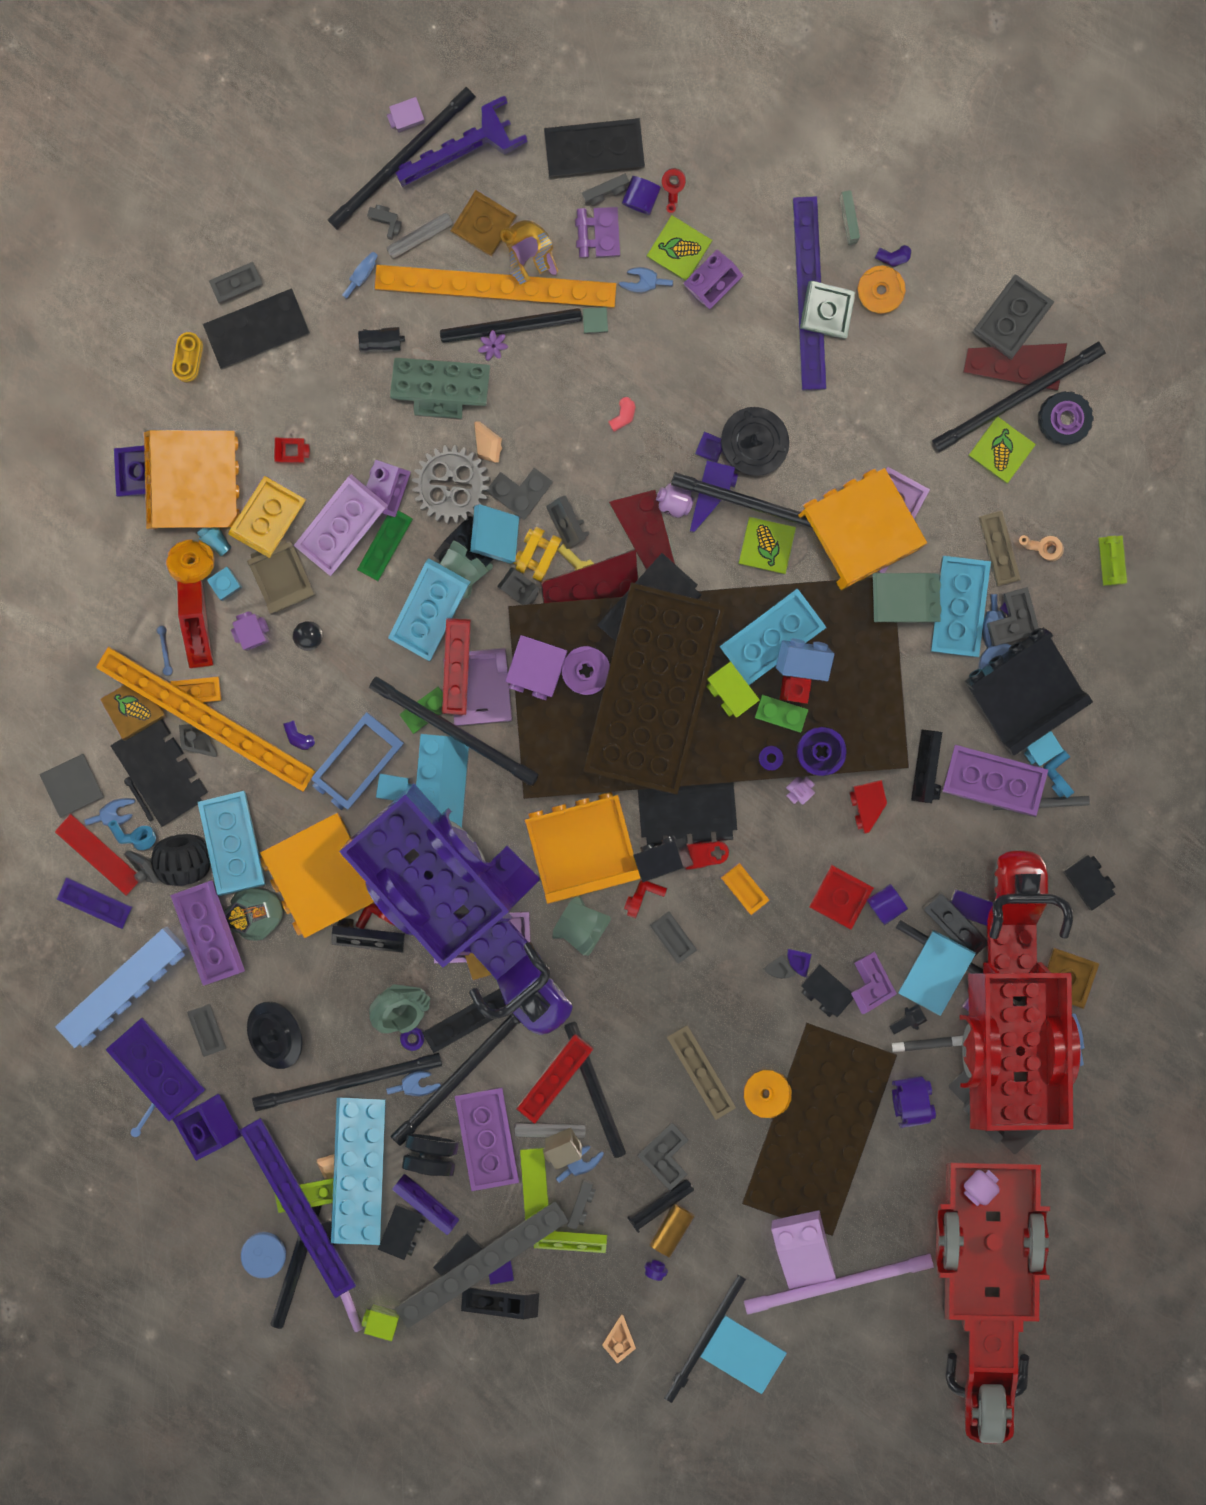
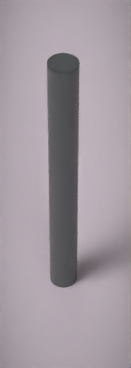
(1060, 802)

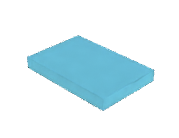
(936, 972)
(743, 1354)

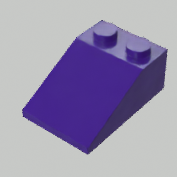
(129, 471)

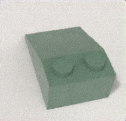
(906, 597)

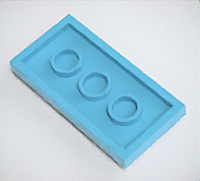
(962, 606)
(426, 609)
(758, 644)
(231, 843)

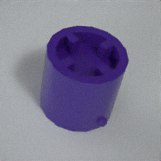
(641, 195)
(887, 904)

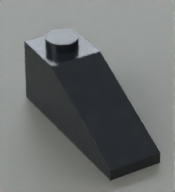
(501, 1302)

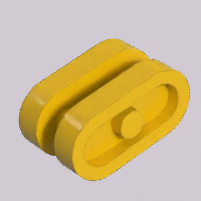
(187, 357)
(524, 559)

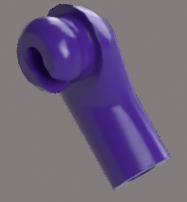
(895, 258)
(297, 739)

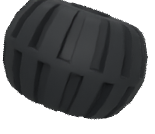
(180, 859)

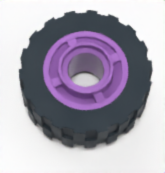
(1080, 418)

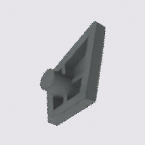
(196, 740)
(143, 866)

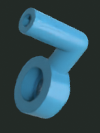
(1060, 785)
(141, 837)

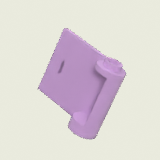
(486, 689)

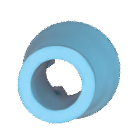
(215, 539)

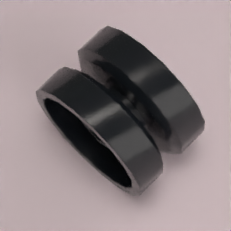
(430, 1158)

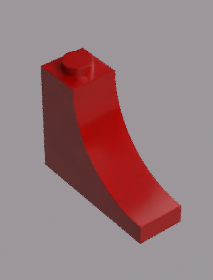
(194, 623)

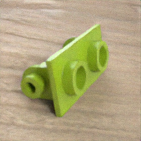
(1112, 560)

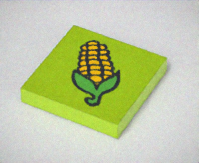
(679, 248)
(1002, 449)
(767, 545)

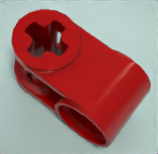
(702, 856)

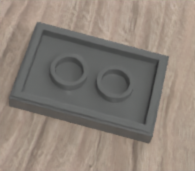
(1013, 316)

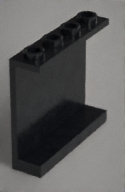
(1027, 691)

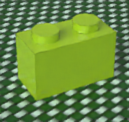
(732, 690)
(380, 1322)

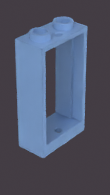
(383, 732)

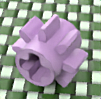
(800, 790)

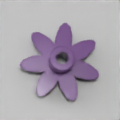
(492, 345)

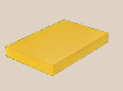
(267, 517)

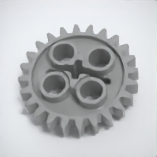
(454, 463)

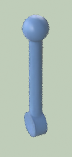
(167, 670)
(135, 1132)

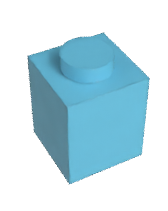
(224, 583)
(1043, 749)
(391, 786)

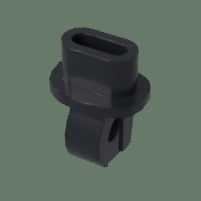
(913, 1018)

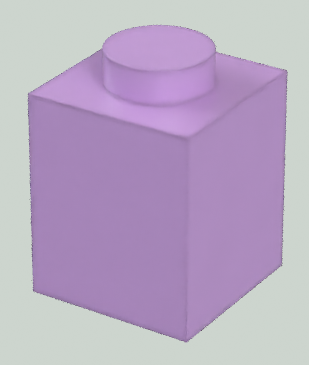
(405, 115)

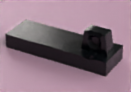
(926, 767)
(955, 923)
(346, 935)

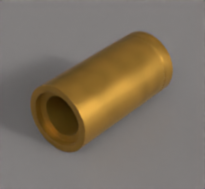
(672, 1230)

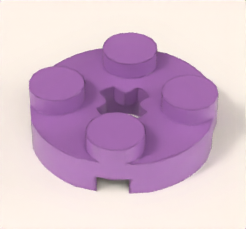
(593, 659)

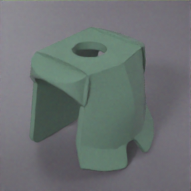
(457, 562)
(581, 926)

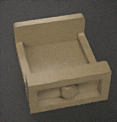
(281, 577)

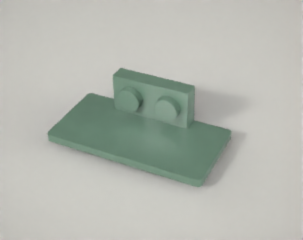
(439, 386)

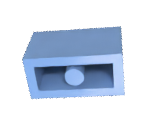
(805, 660)

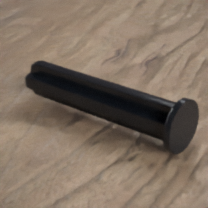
(661, 1205)

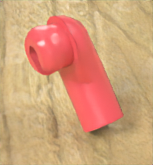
(626, 414)

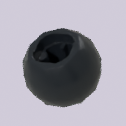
(307, 635)

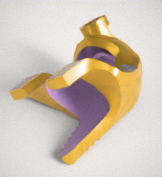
(528, 240)

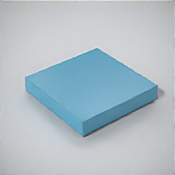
(494, 533)

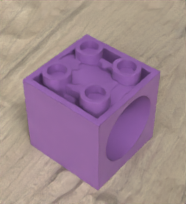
(536, 667)

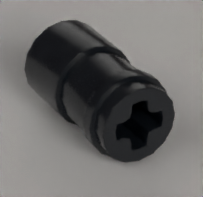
(380, 340)

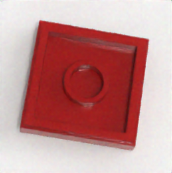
(841, 897)

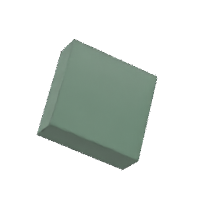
(595, 320)

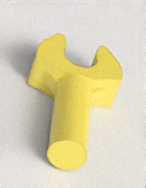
(572, 558)

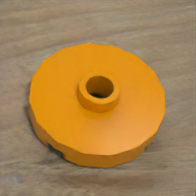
(885, 277)
(188, 552)
(779, 1094)

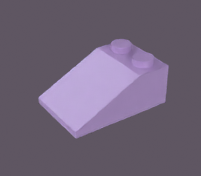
(803, 1249)

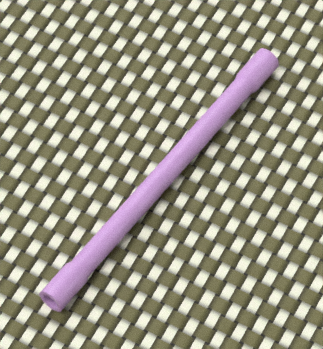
(765, 1302)

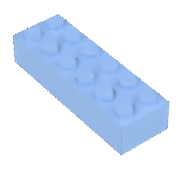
(120, 987)

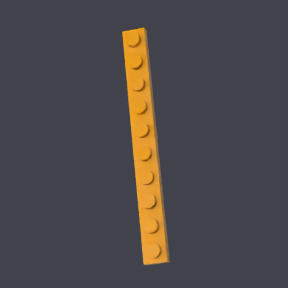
(495, 286)
(205, 719)

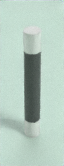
(927, 1044)

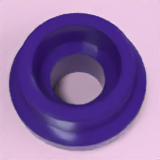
(763, 758)
(412, 1046)
(655, 1270)

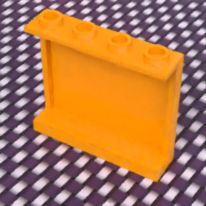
(190, 479)
(864, 526)
(582, 847)
(315, 876)

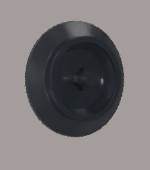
(755, 441)
(274, 1035)

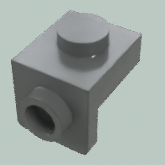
(382, 214)
(519, 587)

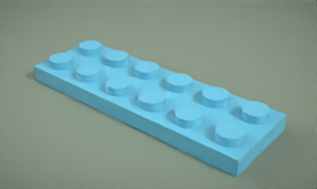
(358, 1171)

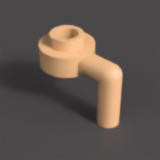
(1043, 546)

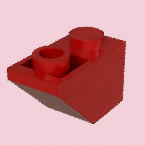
(870, 803)

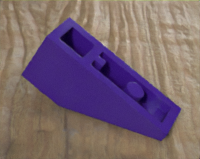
(717, 475)

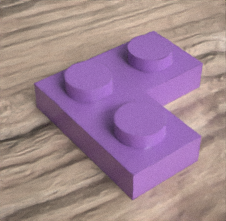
(877, 984)

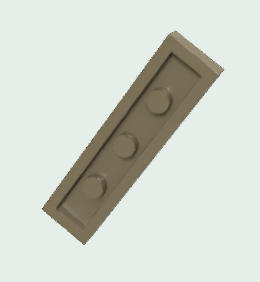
(701, 1072)

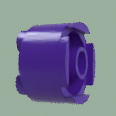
(835, 751)
(913, 1102)

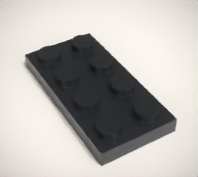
(594, 147)
(256, 328)

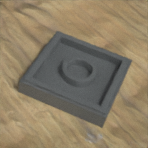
(71, 785)

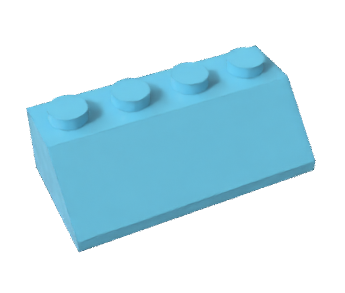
(443, 773)

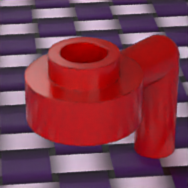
(673, 189)
(634, 903)
(366, 914)

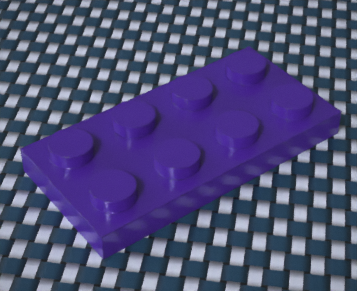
(155, 1069)

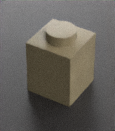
(562, 1148)

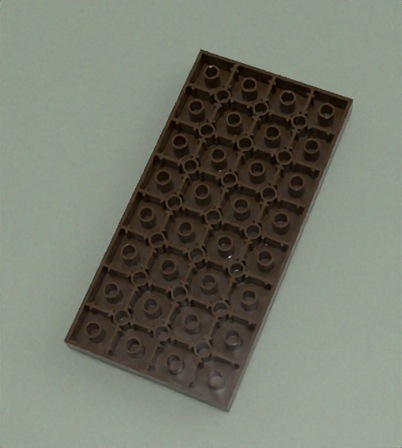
(857, 701)

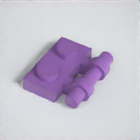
(606, 232)

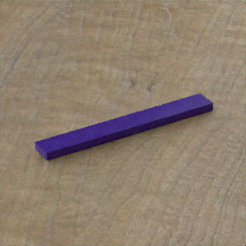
(808, 269)
(297, 1207)

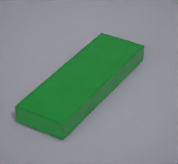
(384, 545)

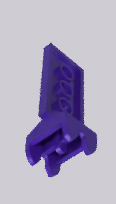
(491, 132)

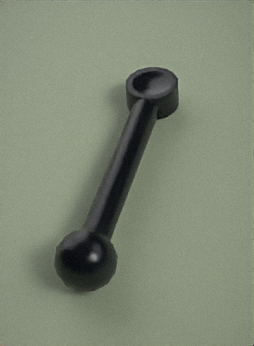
(128, 782)

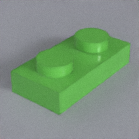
(432, 701)
(781, 713)

